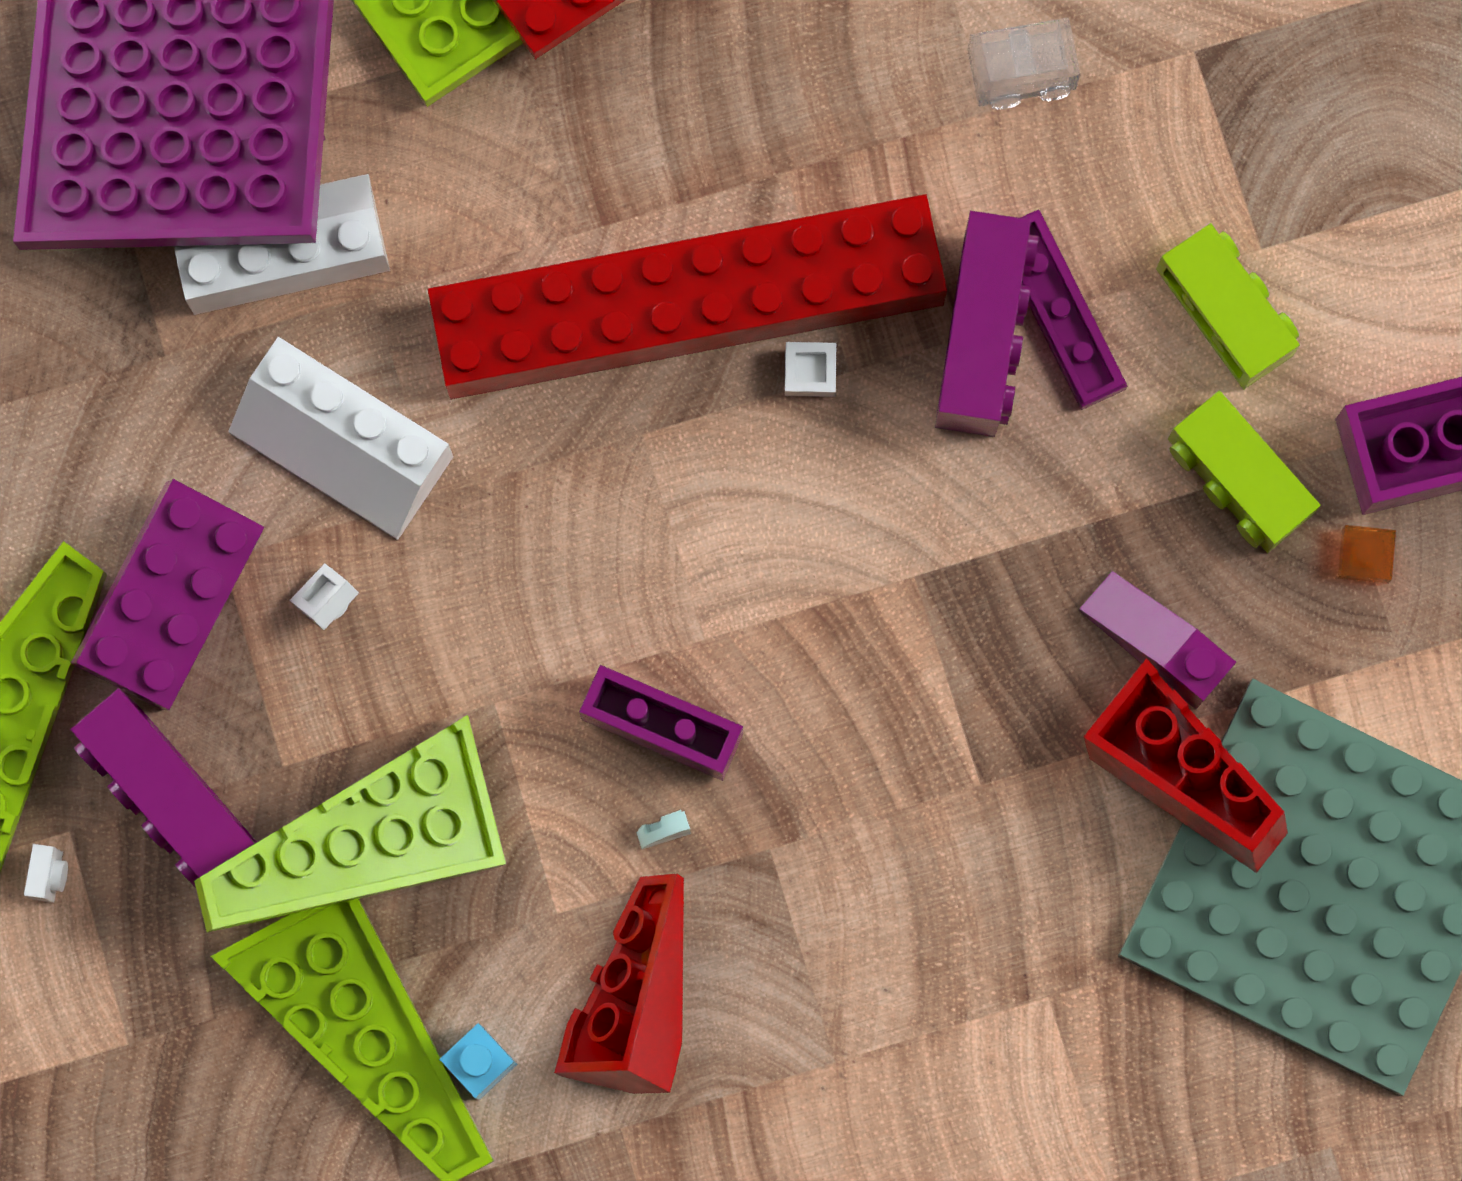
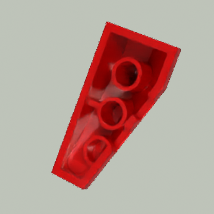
(635, 1012)

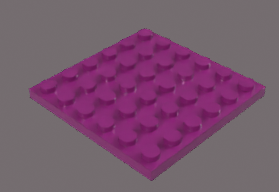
(174, 123)

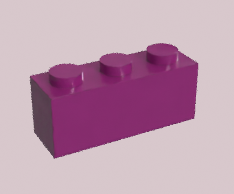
(661, 722)

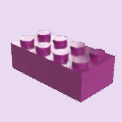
(983, 324)
(1404, 445)
(167, 595)
(161, 784)

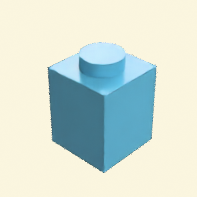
(478, 1061)

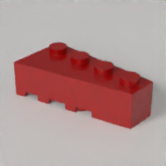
(1182, 767)

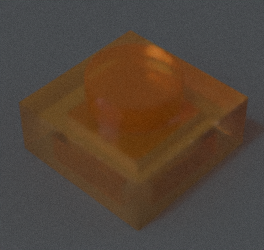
(1367, 554)

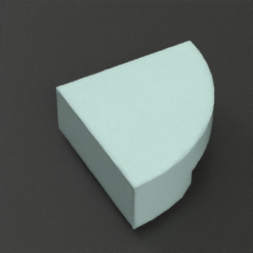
(668, 828)

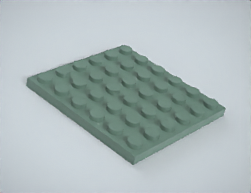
(1350, 919)

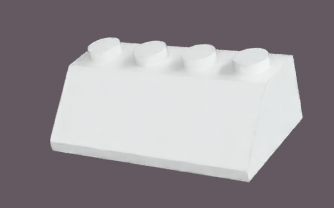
(345, 249)
(339, 438)

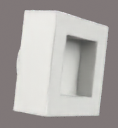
(810, 369)
(324, 596)
(45, 873)

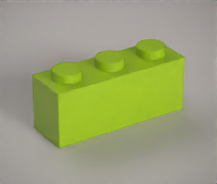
(1229, 305)
(1242, 473)

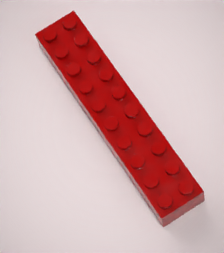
(687, 296)

